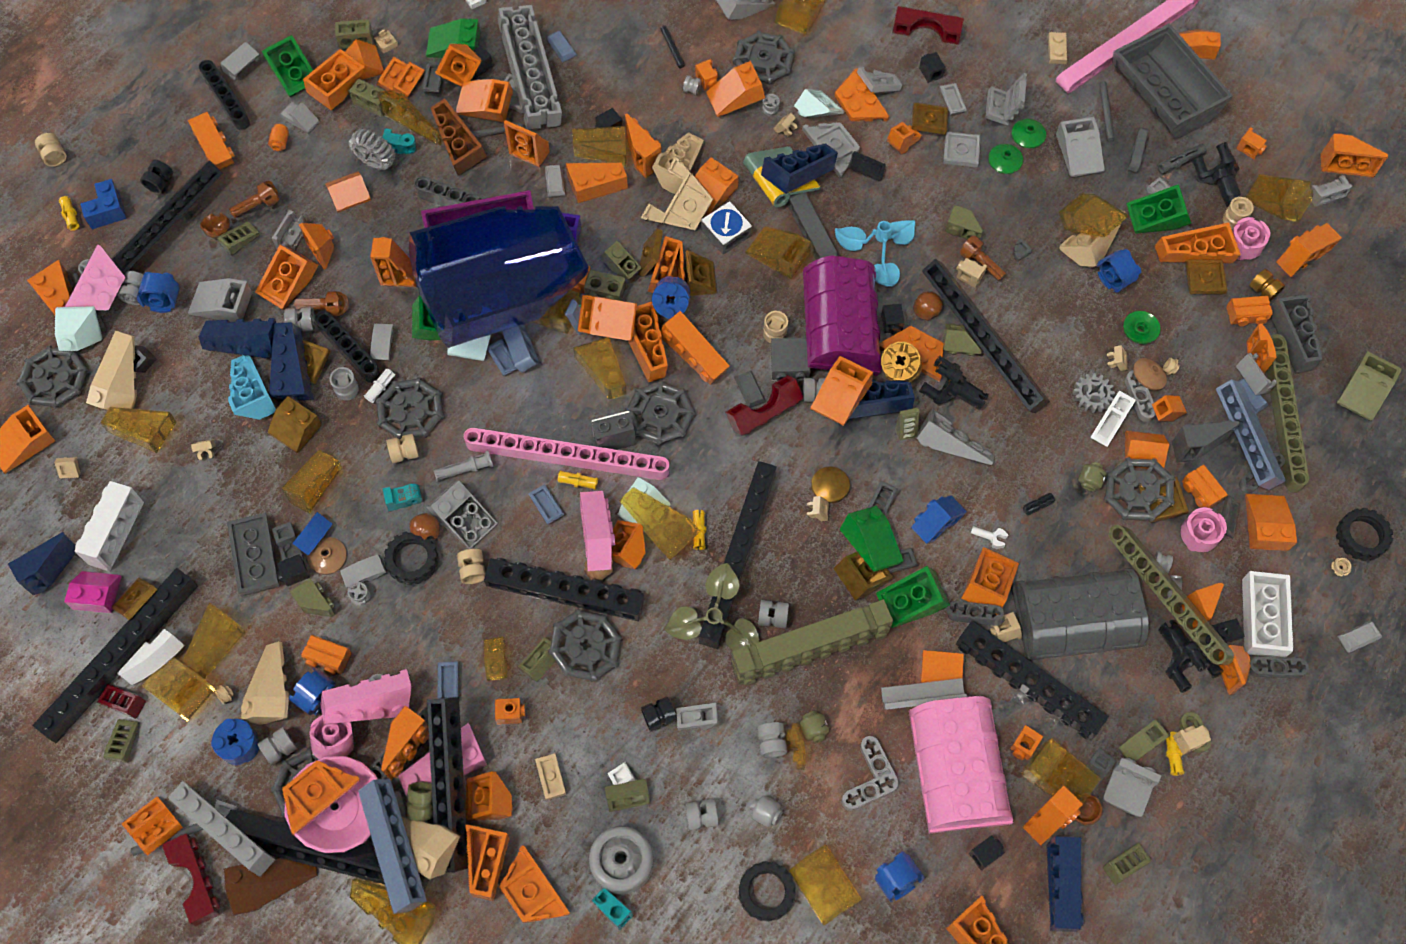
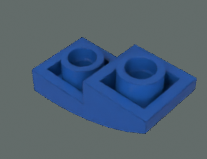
(312, 533)

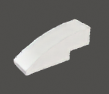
(1113, 418)
(151, 657)

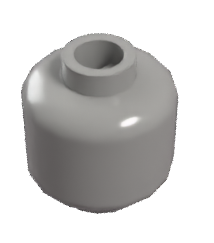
(766, 811)

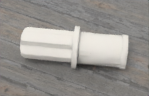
(379, 385)

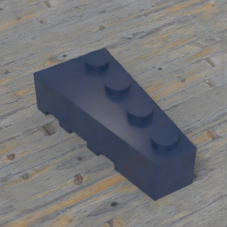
(800, 167)
(239, 337)
(288, 364)
(885, 398)
(1065, 884)

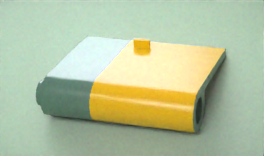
(754, 164)

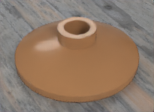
(1149, 374)
(330, 563)

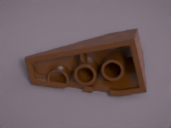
(250, 892)

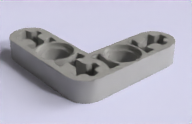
(879, 775)

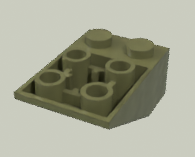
(1369, 385)

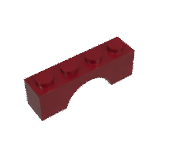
(946, 26)
(784, 395)
(201, 903)

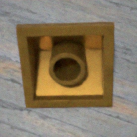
(699, 274)

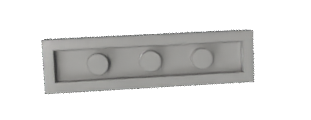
(920, 693)

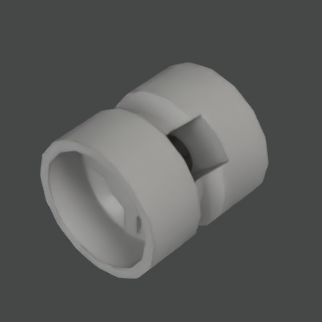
(129, 290)
(306, 313)
(344, 383)
(811, 388)
(780, 614)
(772, 741)
(277, 746)
(694, 811)

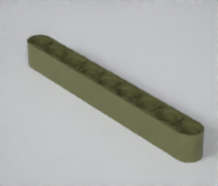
(1291, 420)
(1176, 600)

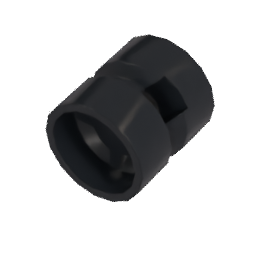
(156, 176)
(658, 714)

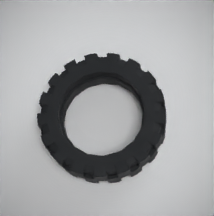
(1378, 523)
(413, 576)
(789, 886)

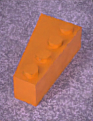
(1200, 244)
(648, 344)
(693, 348)
(977, 926)

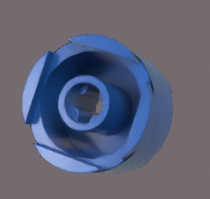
(1118, 270)
(673, 287)
(158, 292)
(310, 690)
(231, 731)
(898, 877)

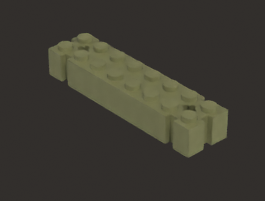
(811, 642)

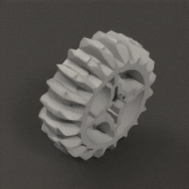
(372, 149)

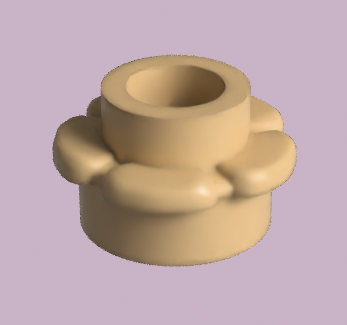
(1171, 366)
(1344, 563)
(224, 694)

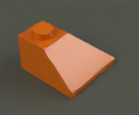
(318, 241)
(629, 544)
(1237, 672)
(487, 798)

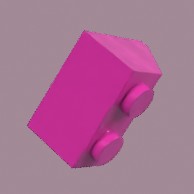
(93, 592)

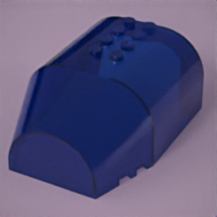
(494, 270)

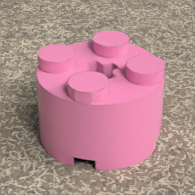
(1250, 237)
(1203, 530)
(331, 738)

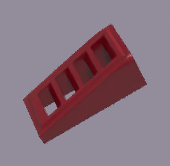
(132, 707)

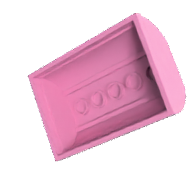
(959, 764)

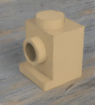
(970, 272)
(1008, 629)
(1192, 738)

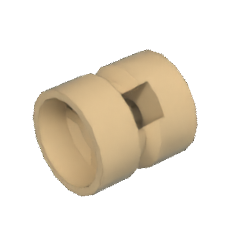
(50, 149)
(1238, 209)
(775, 325)
(402, 448)
(471, 566)

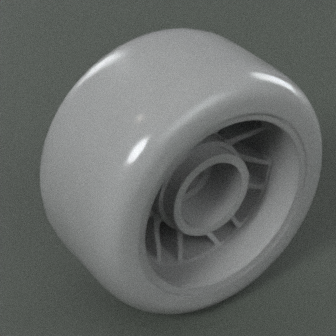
(621, 877)

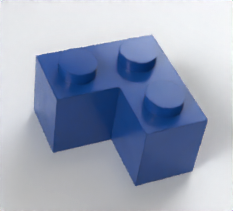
(106, 208)
(939, 516)

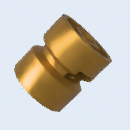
(1267, 285)

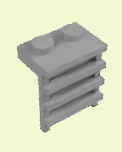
(1003, 104)

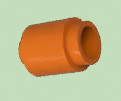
(278, 137)

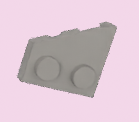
(879, 81)

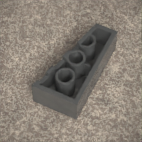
(1295, 323)

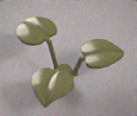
(720, 583)

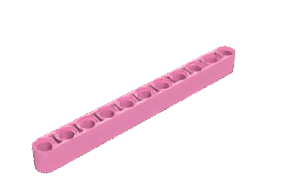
(1102, 56)
(559, 448)

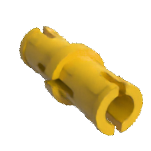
(69, 213)
(577, 480)
(699, 539)
(1174, 754)

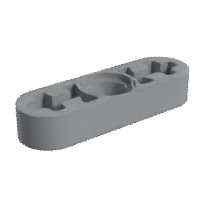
(1139, 404)

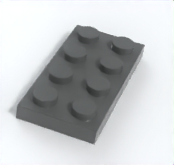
(253, 554)

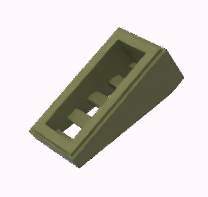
(230, 236)
(907, 424)
(109, 753)
(1117, 872)

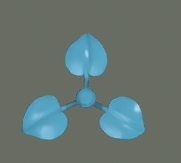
(901, 232)

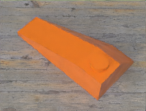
(1203, 42)

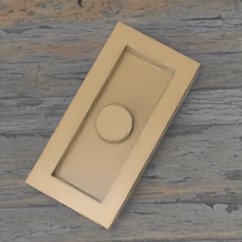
(1057, 48)
(550, 776)

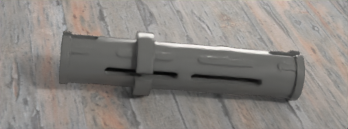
(1176, 161)

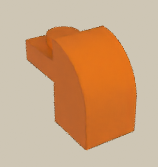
(903, 137)

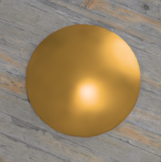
(830, 484)

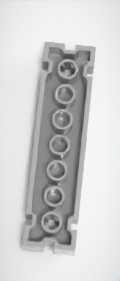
(529, 67)

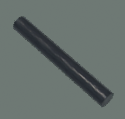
(672, 47)

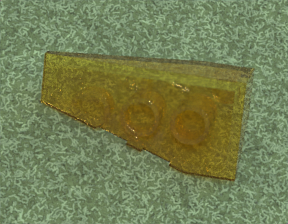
(402, 111)
(663, 525)
(405, 927)

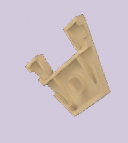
(688, 203)

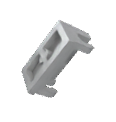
(239, 60)
(1330, 191)
(289, 232)
(1254, 375)

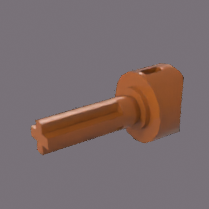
(266, 193)
(972, 249)
(330, 303)

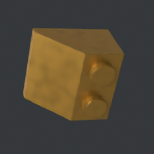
(293, 424)
(859, 577)

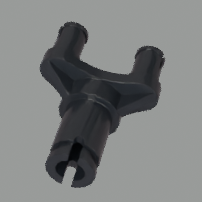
(1222, 174)
(954, 386)
(1185, 656)

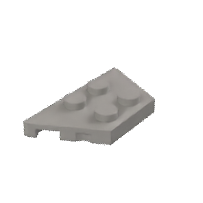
(837, 138)

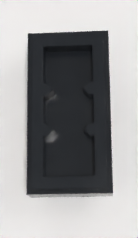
(867, 166)
(1228, 631)

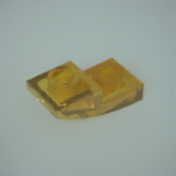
(495, 658)
(796, 741)

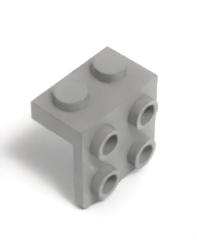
(1130, 786)

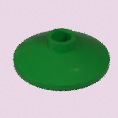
(1027, 138)
(1005, 164)
(1145, 322)

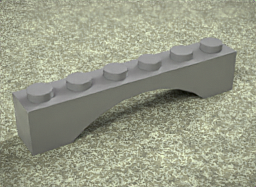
(221, 829)

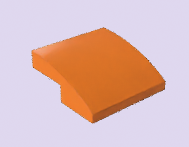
(400, 77)
(1262, 344)
(941, 666)
(152, 825)

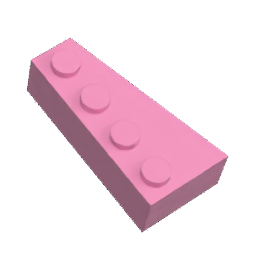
(596, 530)
(367, 700)
(471, 754)

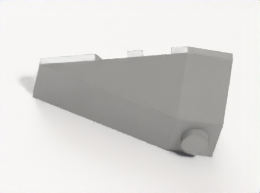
(941, 436)

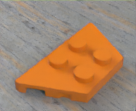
(859, 101)
(927, 346)
(314, 792)
(531, 891)

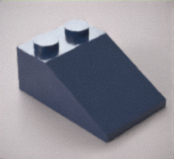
(43, 564)

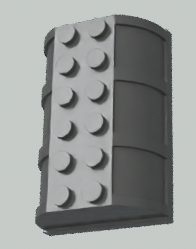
(1172, 80)
(1081, 614)

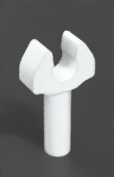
(992, 536)

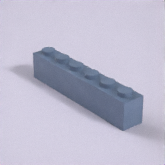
(1251, 435)
(392, 846)

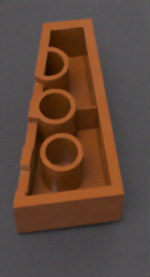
(459, 141)

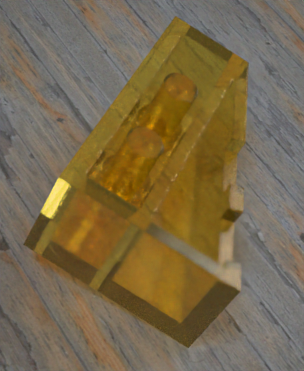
(601, 144)

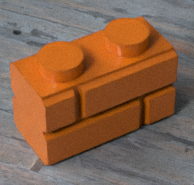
(1249, 310)
(1204, 487)
(326, 655)

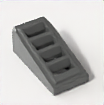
(888, 488)

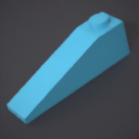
(248, 391)

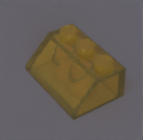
(825, 885)

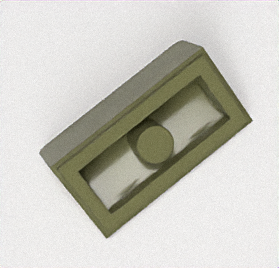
(538, 661)
(627, 795)

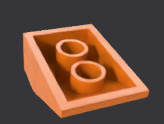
(333, 79)
(736, 90)
(526, 144)
(1351, 156)
(718, 182)
(286, 276)
(1270, 522)
(990, 579)

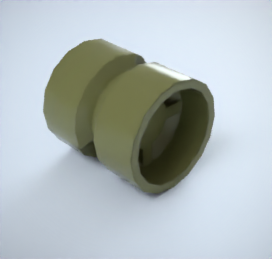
(419, 801)

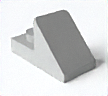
(300, 117)
(697, 716)

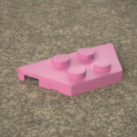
(97, 283)

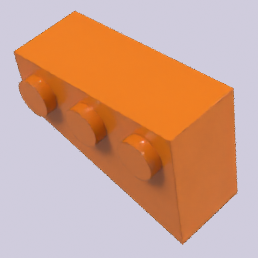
(211, 140)
(596, 179)
(1308, 246)
(669, 262)
(391, 263)
(52, 285)
(1055, 813)
(485, 860)

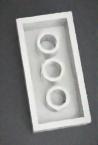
(109, 526)
(1267, 614)

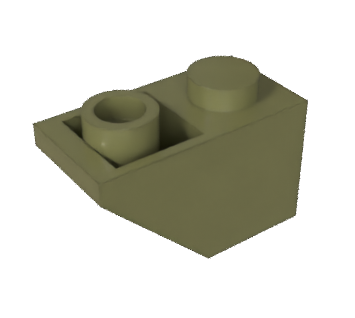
(963, 223)
(620, 261)
(958, 339)
(311, 600)
(1144, 741)

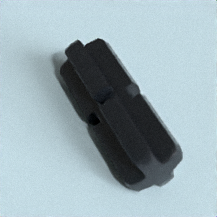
(1042, 502)

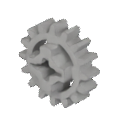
(1095, 387)

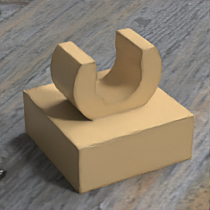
(385, 41)
(785, 123)
(1120, 358)
(204, 446)
(67, 467)
(820, 508)

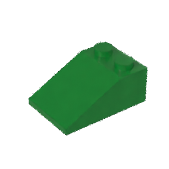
(454, 32)
(288, 64)
(1159, 211)
(421, 322)
(872, 538)
(914, 597)

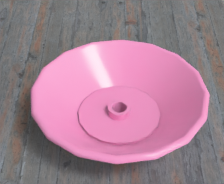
(346, 826)

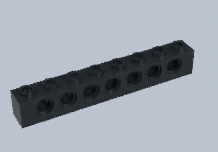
(571, 597)
(1042, 681)
(447, 774)

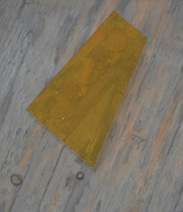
(602, 365)
(139, 426)
(312, 481)
(212, 641)

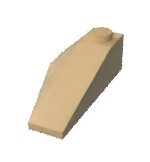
(686, 150)
(1088, 249)
(115, 376)
(266, 694)
(430, 846)

